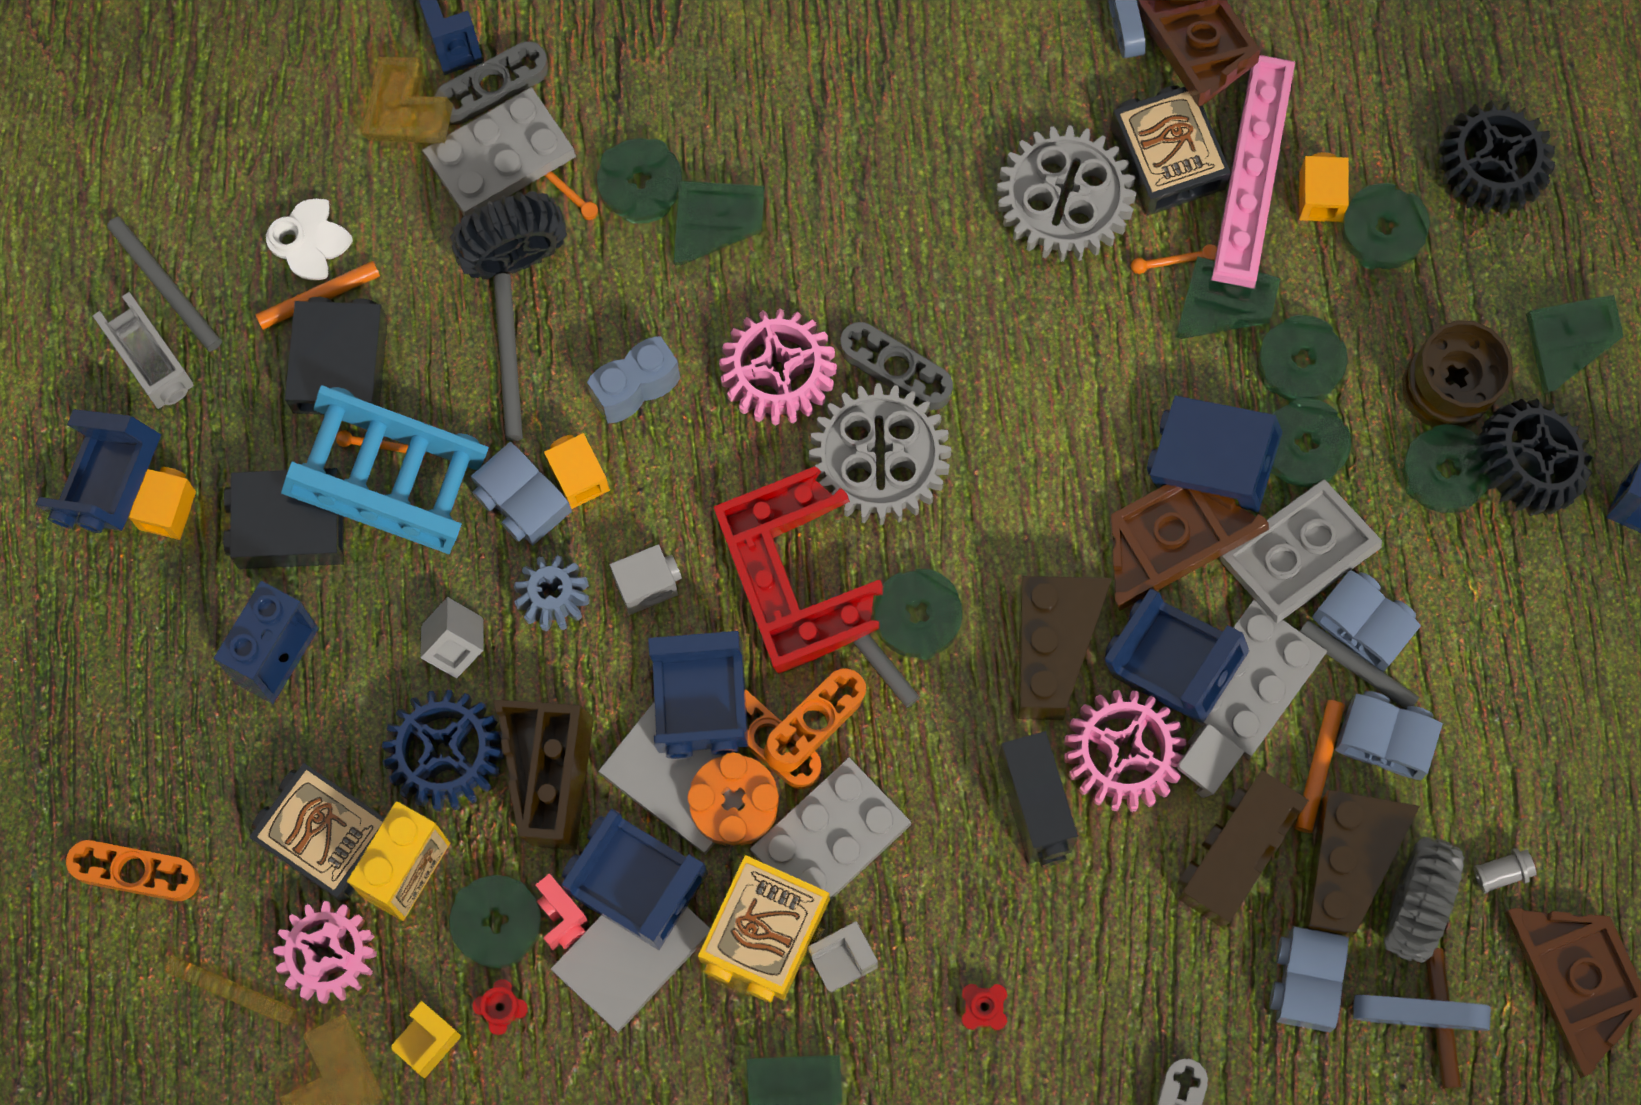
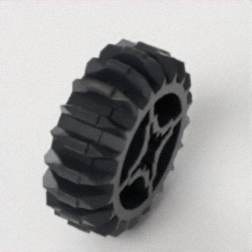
(1501, 135)
(508, 235)
(1524, 467)

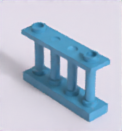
(352, 496)

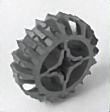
(1424, 899)

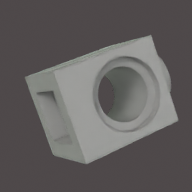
(646, 578)

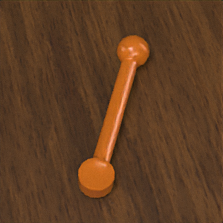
(588, 209)
(1140, 265)
(345, 438)

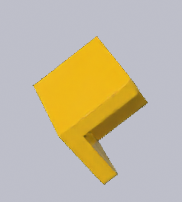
(425, 1040)

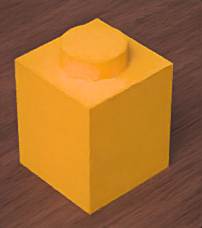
(1323, 188)
(576, 469)
(163, 503)

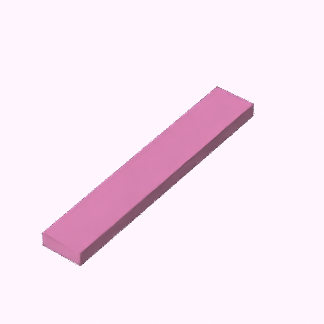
(1253, 172)

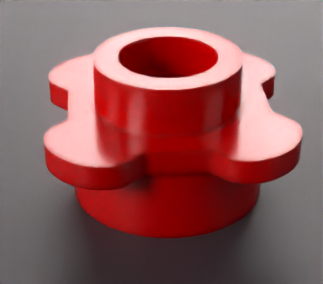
(500, 993)
(974, 1016)

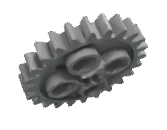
(1103, 204)
(919, 452)

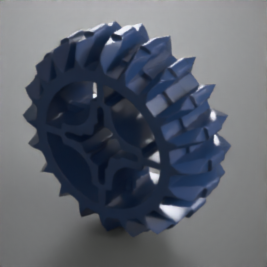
(430, 764)

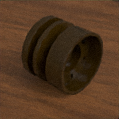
(1463, 354)

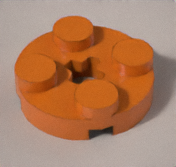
(733, 826)

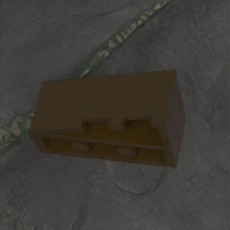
(1054, 636)
(547, 768)
(1240, 848)
(1351, 857)

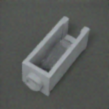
(146, 354)

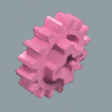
(318, 969)

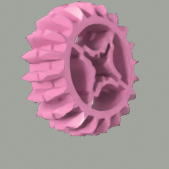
(793, 360)
(1142, 717)

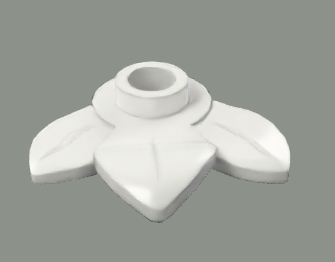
(314, 239)

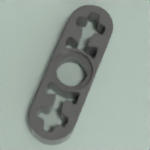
(497, 65)
(863, 358)

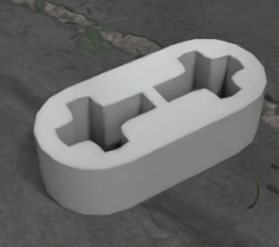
(1170, 1088)

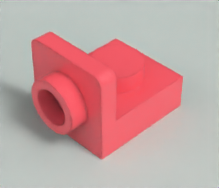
(558, 904)

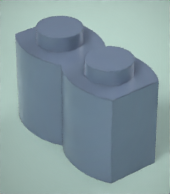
(641, 376)
(520, 494)
(1367, 620)
(1388, 735)
(1310, 979)

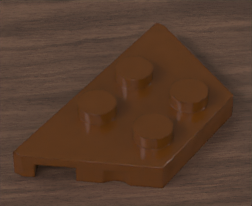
(1201, 43)
(1173, 536)
(1582, 979)

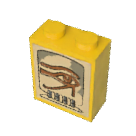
(399, 861)
(763, 929)

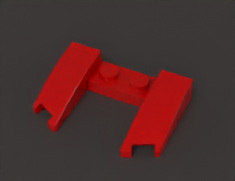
(749, 530)

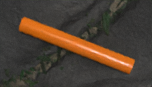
(328, 290)
(1320, 765)

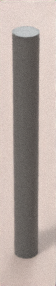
(164, 284)
(508, 357)

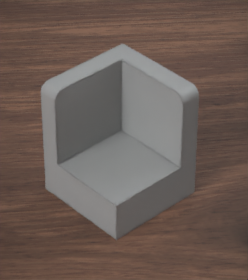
(452, 637)
(1209, 759)
(842, 957)

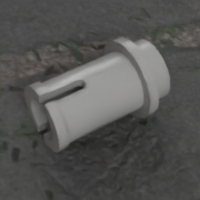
(1505, 871)

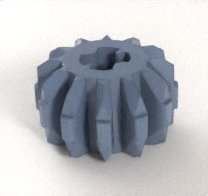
(553, 578)

